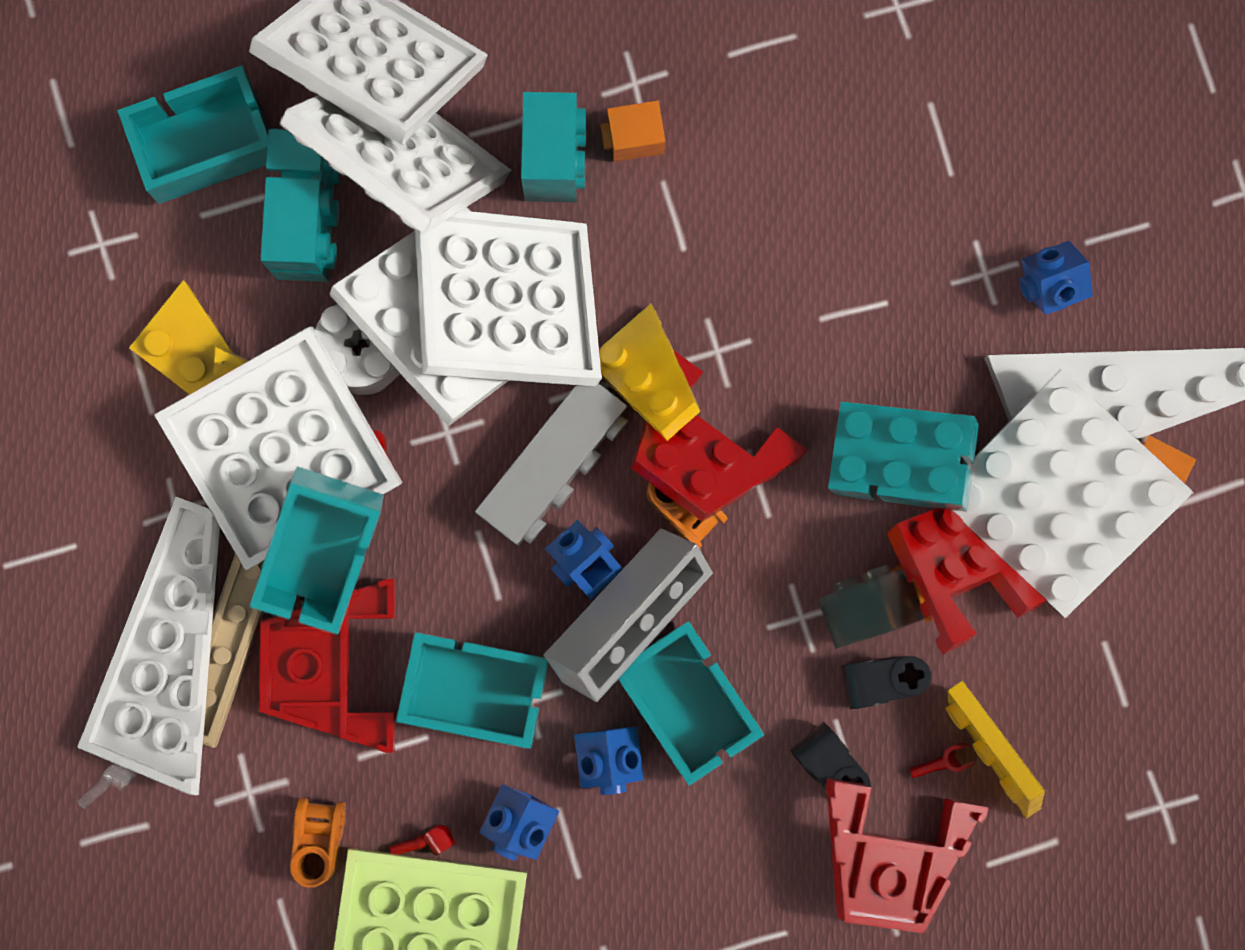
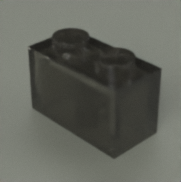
(870, 608)

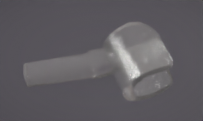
(114, 775)

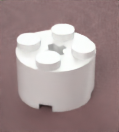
(361, 373)

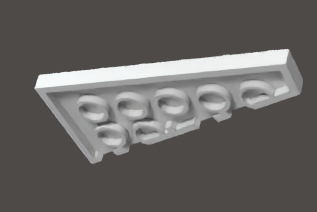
(1135, 387)
(158, 678)

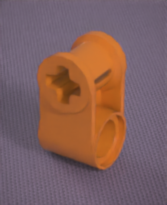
(682, 520)
(316, 838)

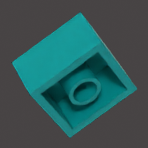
(550, 141)

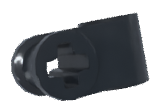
(877, 680)
(827, 757)

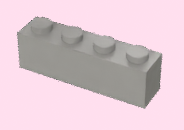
(552, 461)
(628, 614)

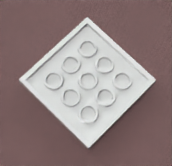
(370, 60)
(420, 181)
(507, 300)
(385, 306)
(260, 424)
(1067, 493)

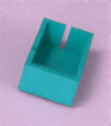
(209, 139)
(298, 211)
(904, 454)
(317, 549)
(472, 690)
(689, 704)

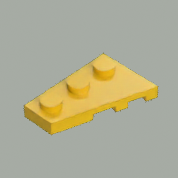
(181, 341)
(647, 375)
(995, 750)

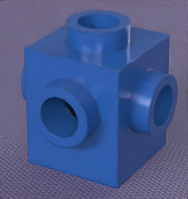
(1056, 277)
(583, 559)
(609, 759)
(518, 823)

